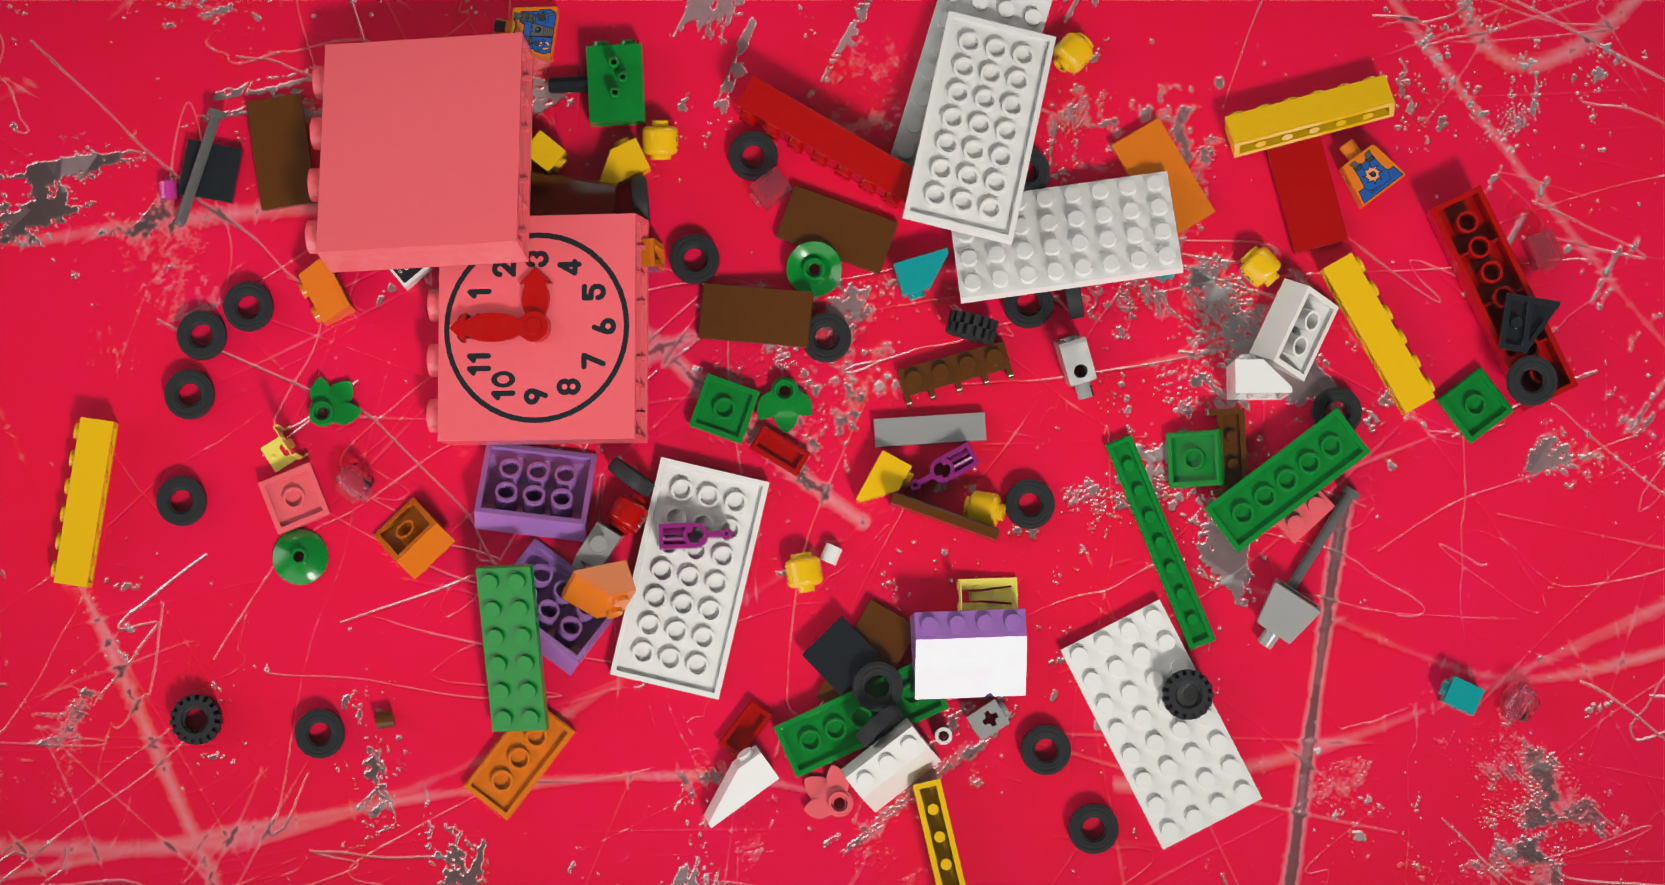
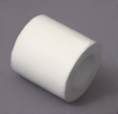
(831, 554)
(937, 738)

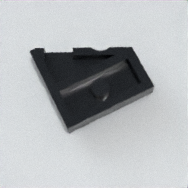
(1523, 321)

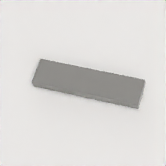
(930, 429)

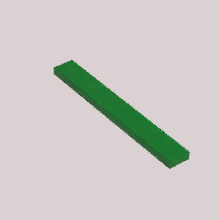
(1160, 542)

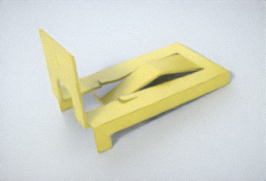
(275, 455)
(1000, 595)

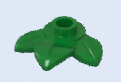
(335, 400)
(784, 408)

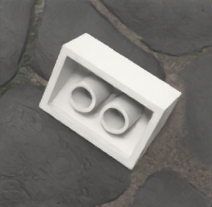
(1294, 329)
(1254, 380)
(890, 765)

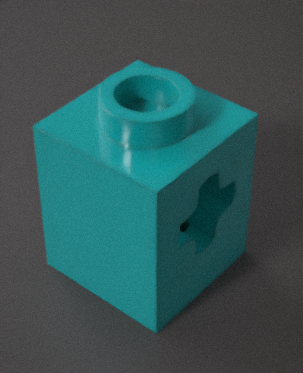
(1460, 695)

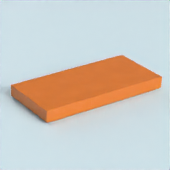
(1154, 151)
(517, 765)

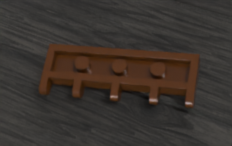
(954, 370)
(1234, 446)

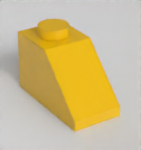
(625, 162)
(885, 478)

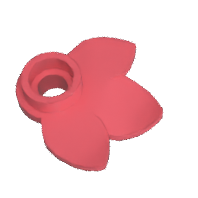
(824, 792)

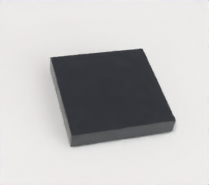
(219, 175)
(840, 654)

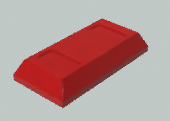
(780, 450)
(745, 728)

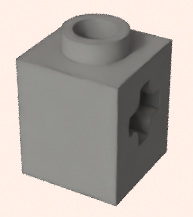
(985, 730)

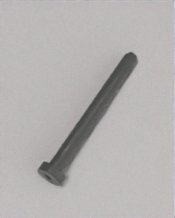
(199, 165)
(1323, 535)

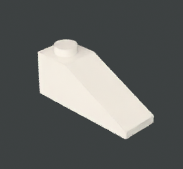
(742, 782)

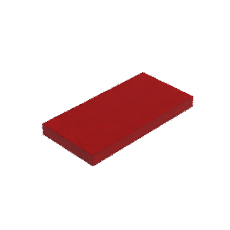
(1307, 195)

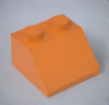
(326, 293)
(414, 538)
(601, 589)

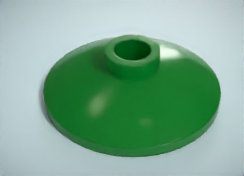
(804, 257)
(314, 560)

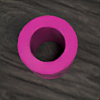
(168, 190)

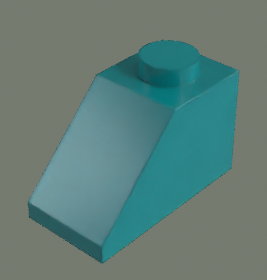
(919, 273)

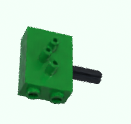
(612, 84)

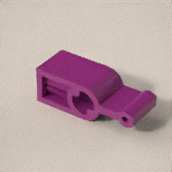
(948, 460)
(684, 529)

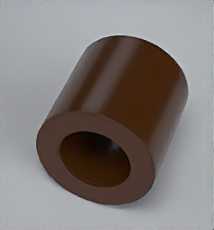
(385, 719)

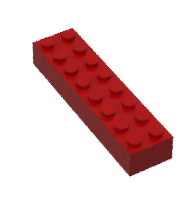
(825, 142)
(1486, 273)

